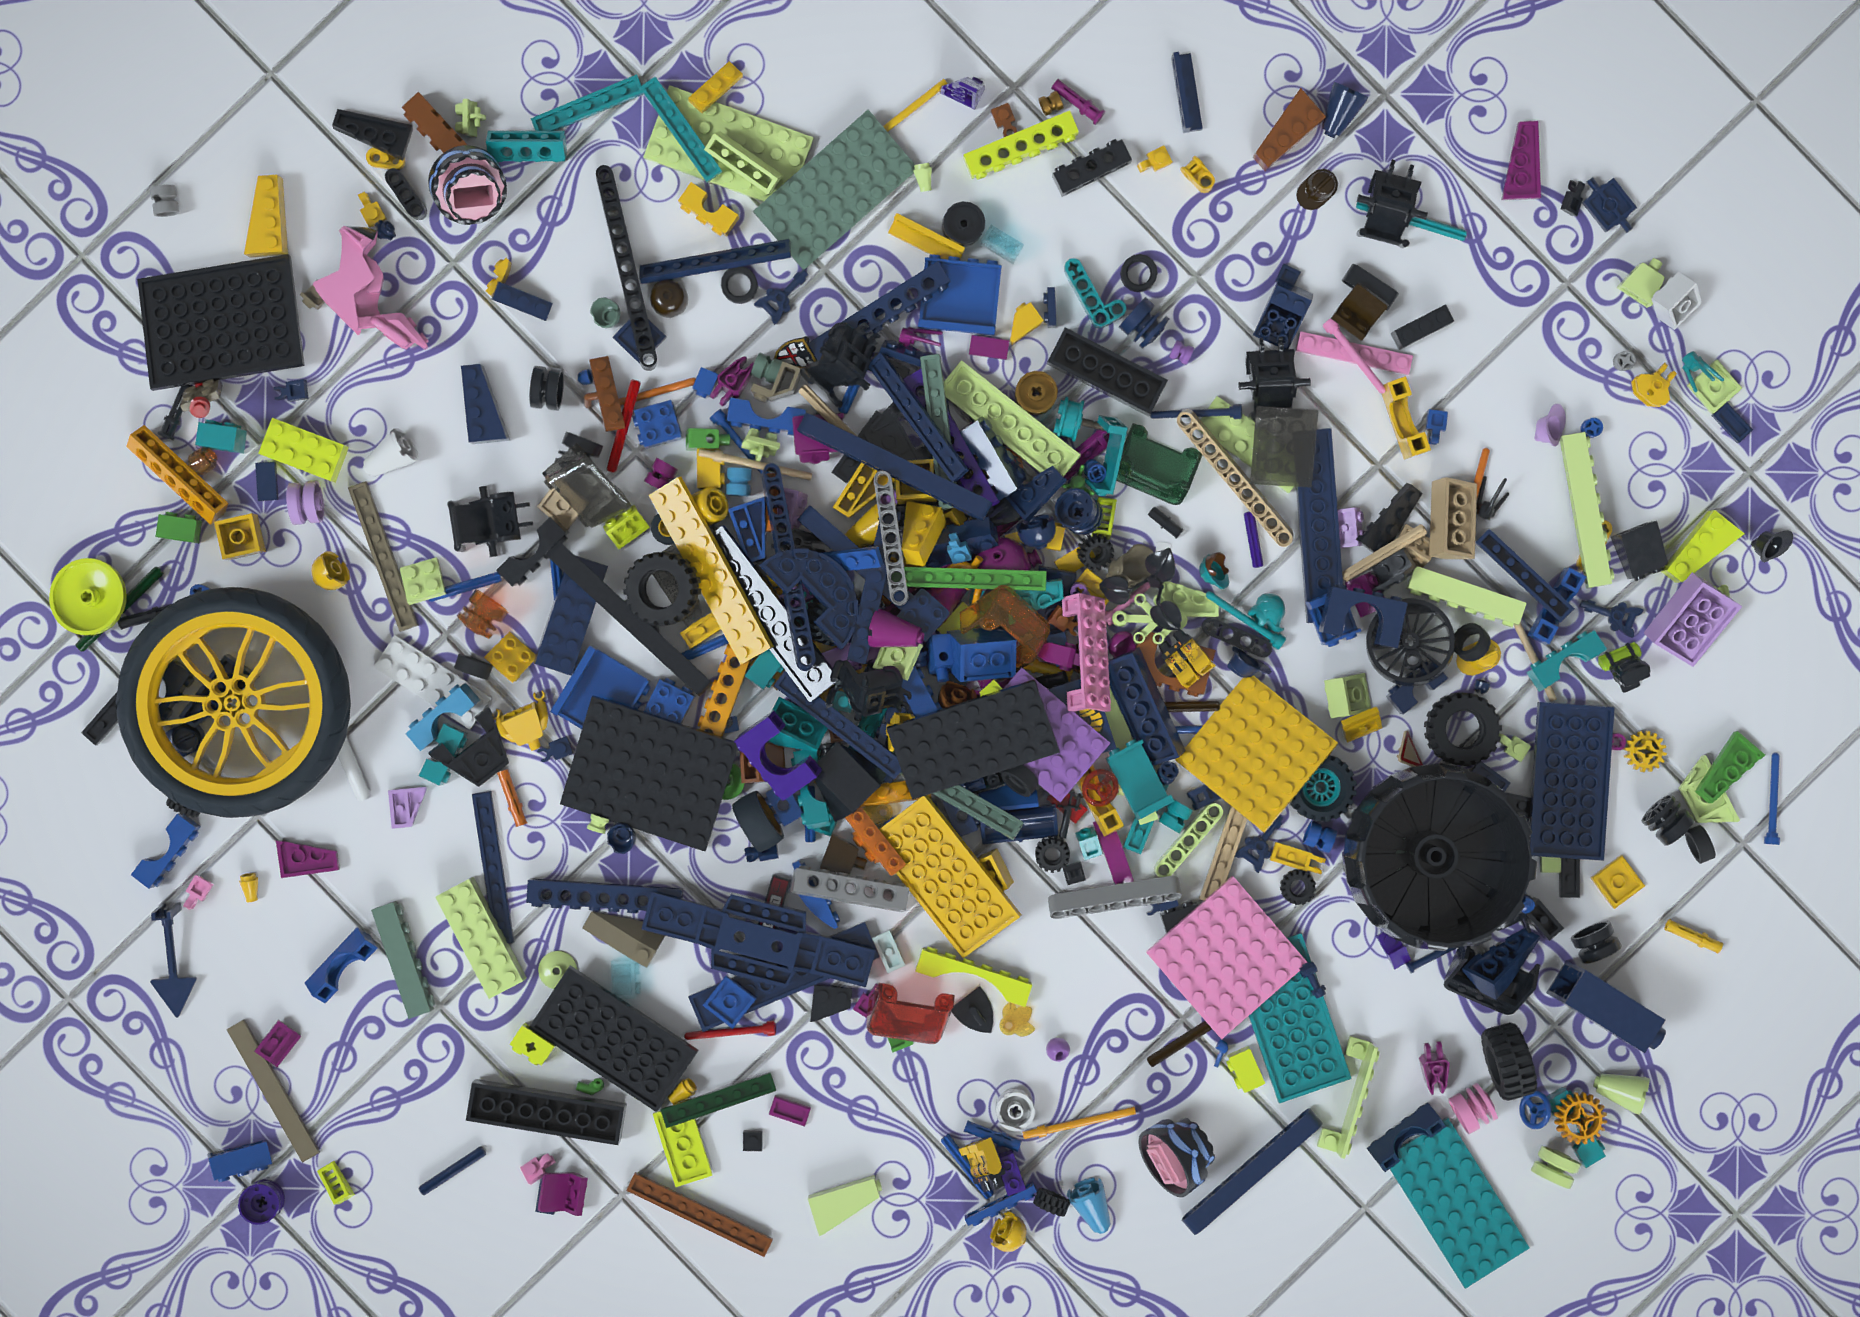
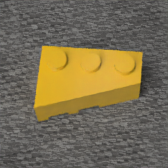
(859, 491)
(921, 531)

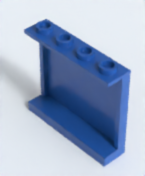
(968, 302)
(602, 677)

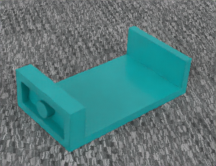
(1113, 454)
(1138, 779)

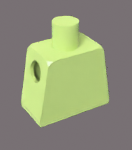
(1643, 282)

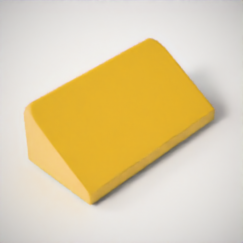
(1071, 561)

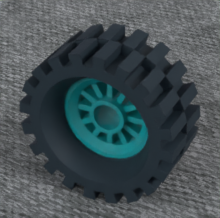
(1339, 799)

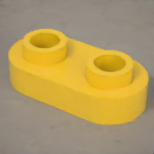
(385, 161)

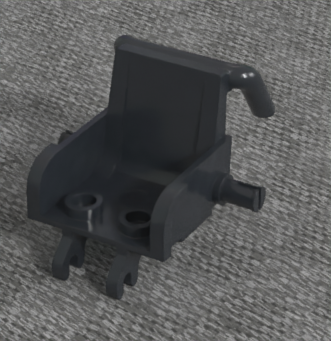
(1390, 206)
(842, 360)
(1272, 377)
(486, 520)
(869, 690)

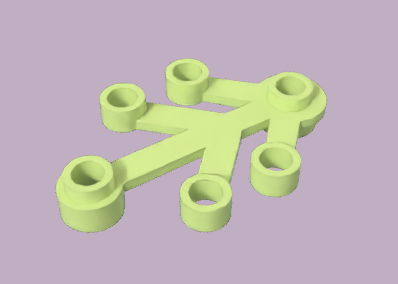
(1145, 619)

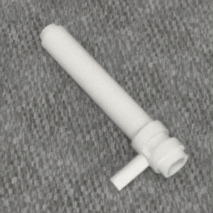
(352, 771)

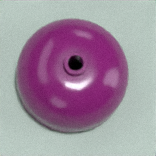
(1011, 555)

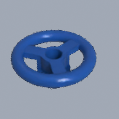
(1537, 1110)

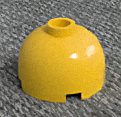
(328, 571)
(1009, 1233)

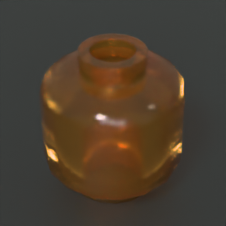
(202, 460)

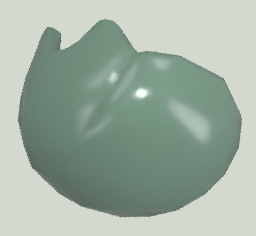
(605, 312)

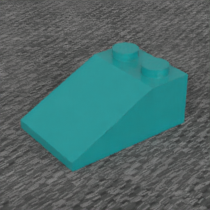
(801, 728)

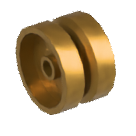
(1044, 385)

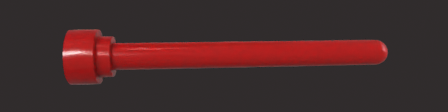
(767, 1028)

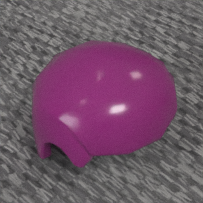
(1121, 643)

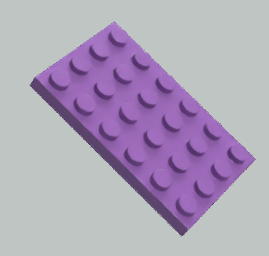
(1076, 739)

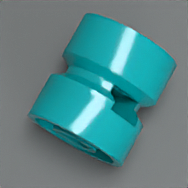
(1175, 816)

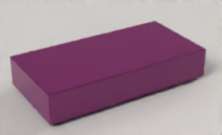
(989, 347)
(789, 1110)

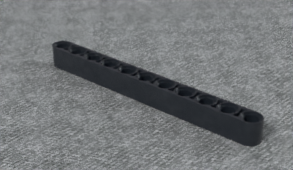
(622, 259)
(621, 612)

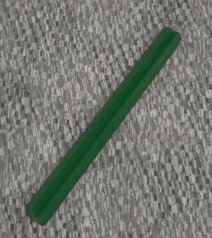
(132, 596)

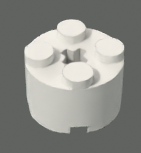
(1019, 1119)

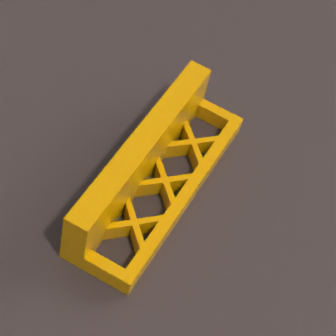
(924, 238)

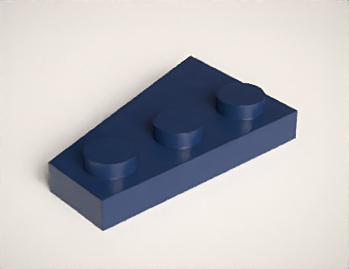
(1034, 495)

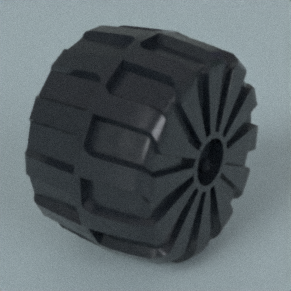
(1478, 863)

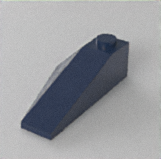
(1498, 966)

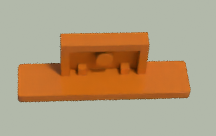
(874, 842)

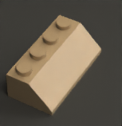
(1453, 519)

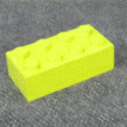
(303, 450)

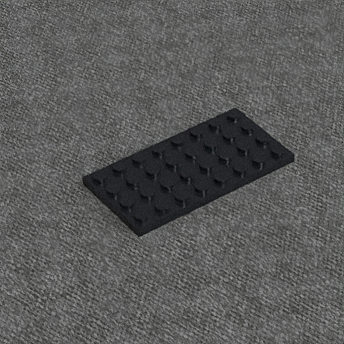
(973, 739)
(613, 1038)

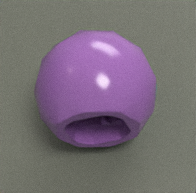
(1057, 1049)

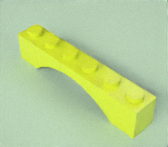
(935, 964)

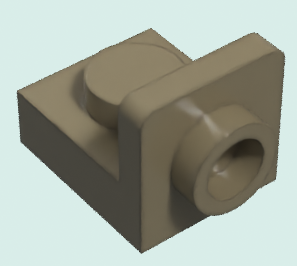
(312, 298)

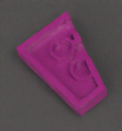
(304, 859)

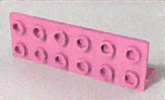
(1092, 651)

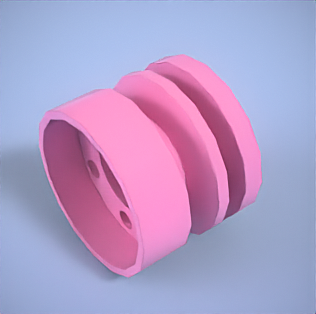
(1473, 1108)

